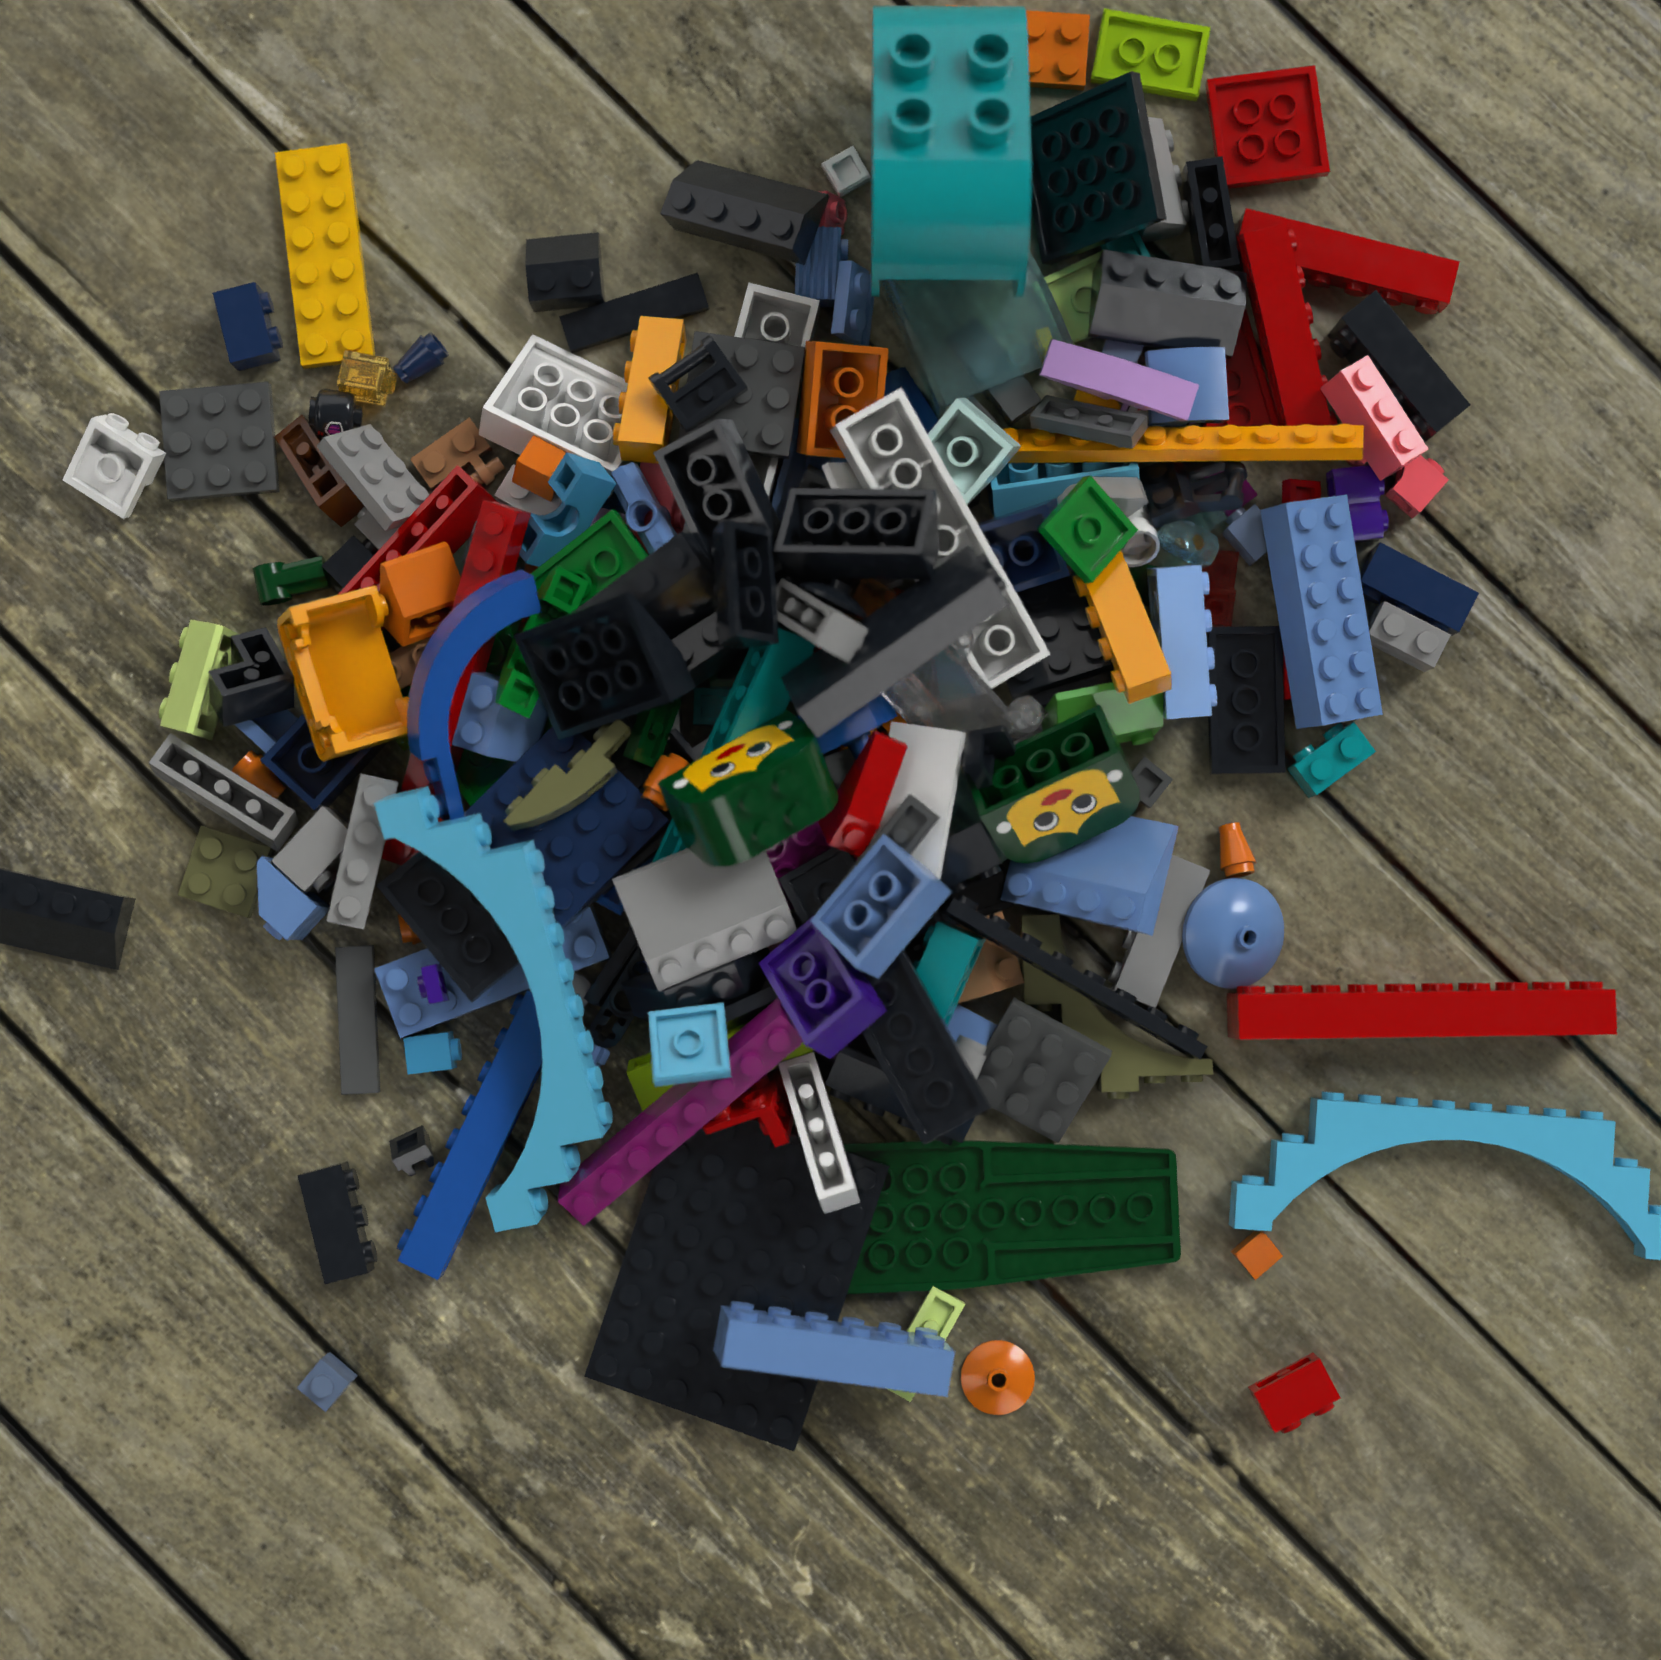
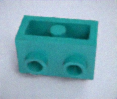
(1332, 759)

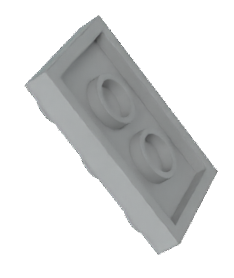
(374, 474)

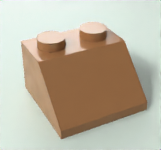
(992, 971)

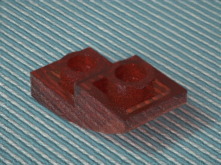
(1221, 587)

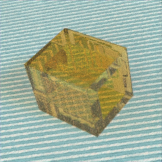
(366, 377)

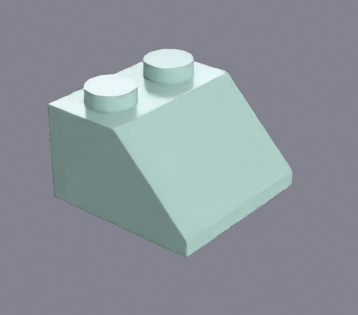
(971, 447)

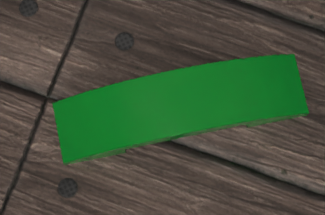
(557, 597)

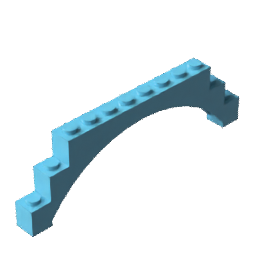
(515, 894)
(1351, 1129)

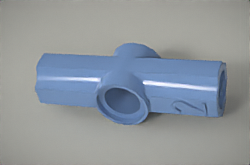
(637, 501)

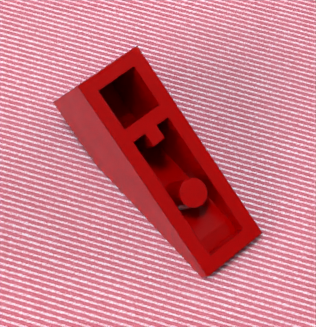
(864, 795)

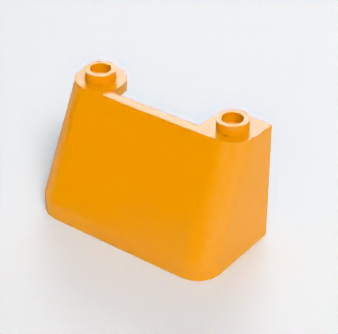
(344, 672)

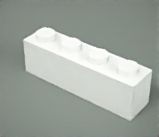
(819, 1133)

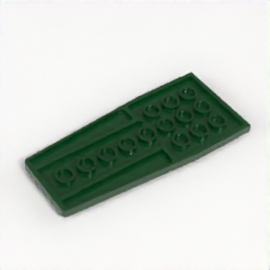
(1014, 1213)

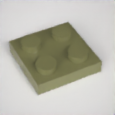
(223, 871)

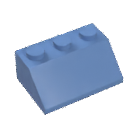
(880, 907)

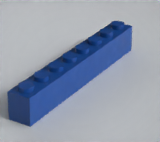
(477, 1144)

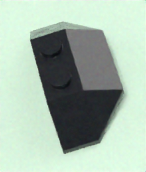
(720, 985)

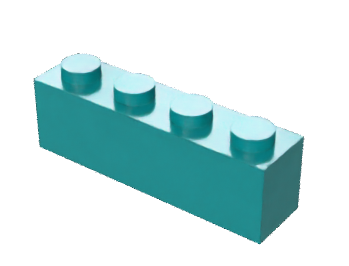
(947, 964)

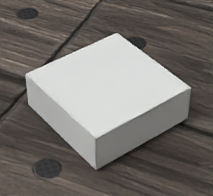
(846, 171)

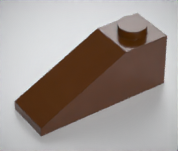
(316, 473)

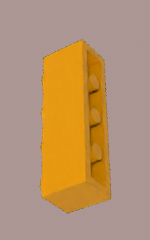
(645, 416)
(1125, 632)

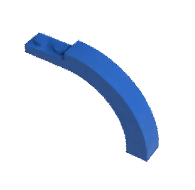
(441, 667)

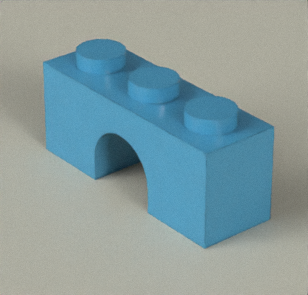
(583, 490)

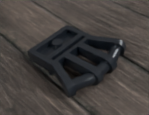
(1175, 496)

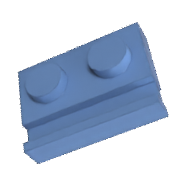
(853, 304)

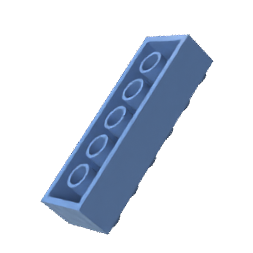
(1321, 611)
(412, 1014)
(833, 1349)

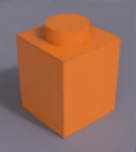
(536, 467)

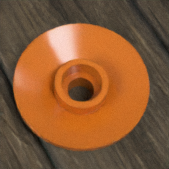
(995, 1358)

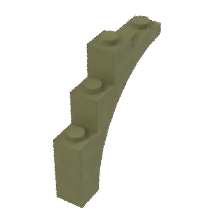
(1128, 1055)

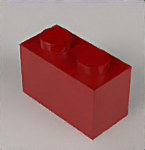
(1295, 1394)

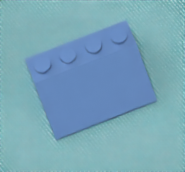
(1103, 880)

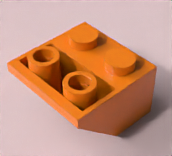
(419, 592)

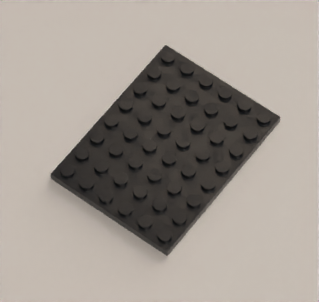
(720, 1227)

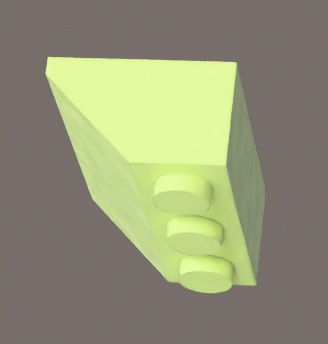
(188, 705)

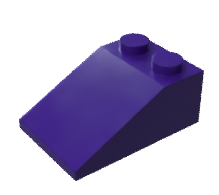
(821, 990)

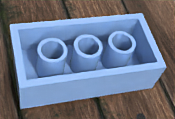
(1181, 630)

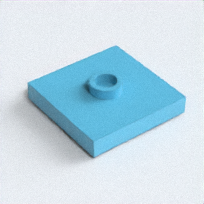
(689, 1044)

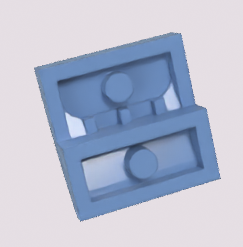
(1200, 366)

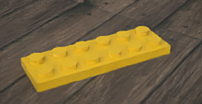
(324, 254)

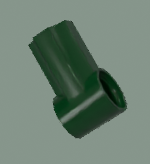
(280, 581)

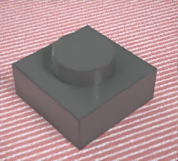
(1150, 781)

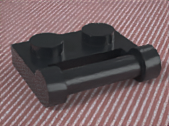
(703, 394)

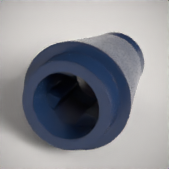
(422, 357)

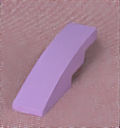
(1118, 380)

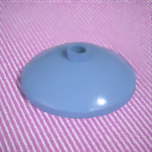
(1216, 931)

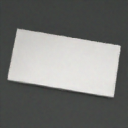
(930, 775)

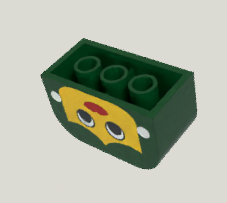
(1058, 789)
(751, 792)

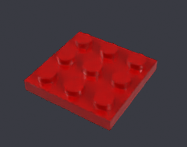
(1268, 126)

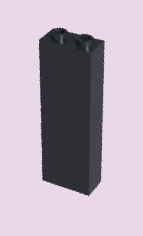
(898, 640)

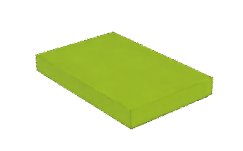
(1162, 50)

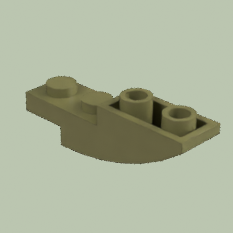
(560, 792)

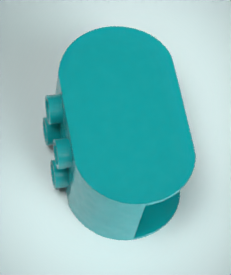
(950, 144)

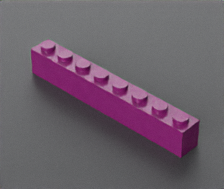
(677, 1116)

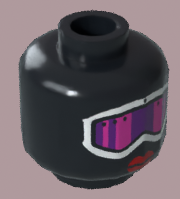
(334, 412)

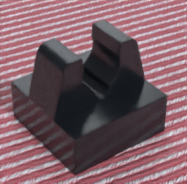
(410, 1149)

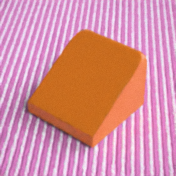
(1257, 1253)

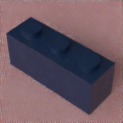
(1416, 589)

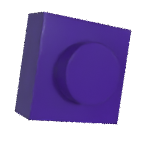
(432, 984)

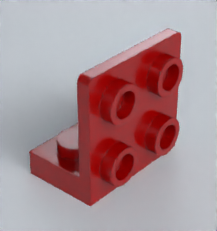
(764, 1100)

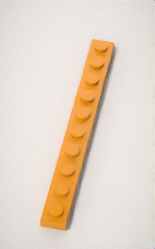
(1198, 444)

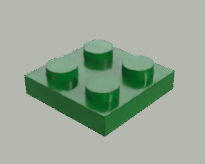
(1087, 529)

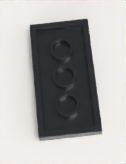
(1249, 712)

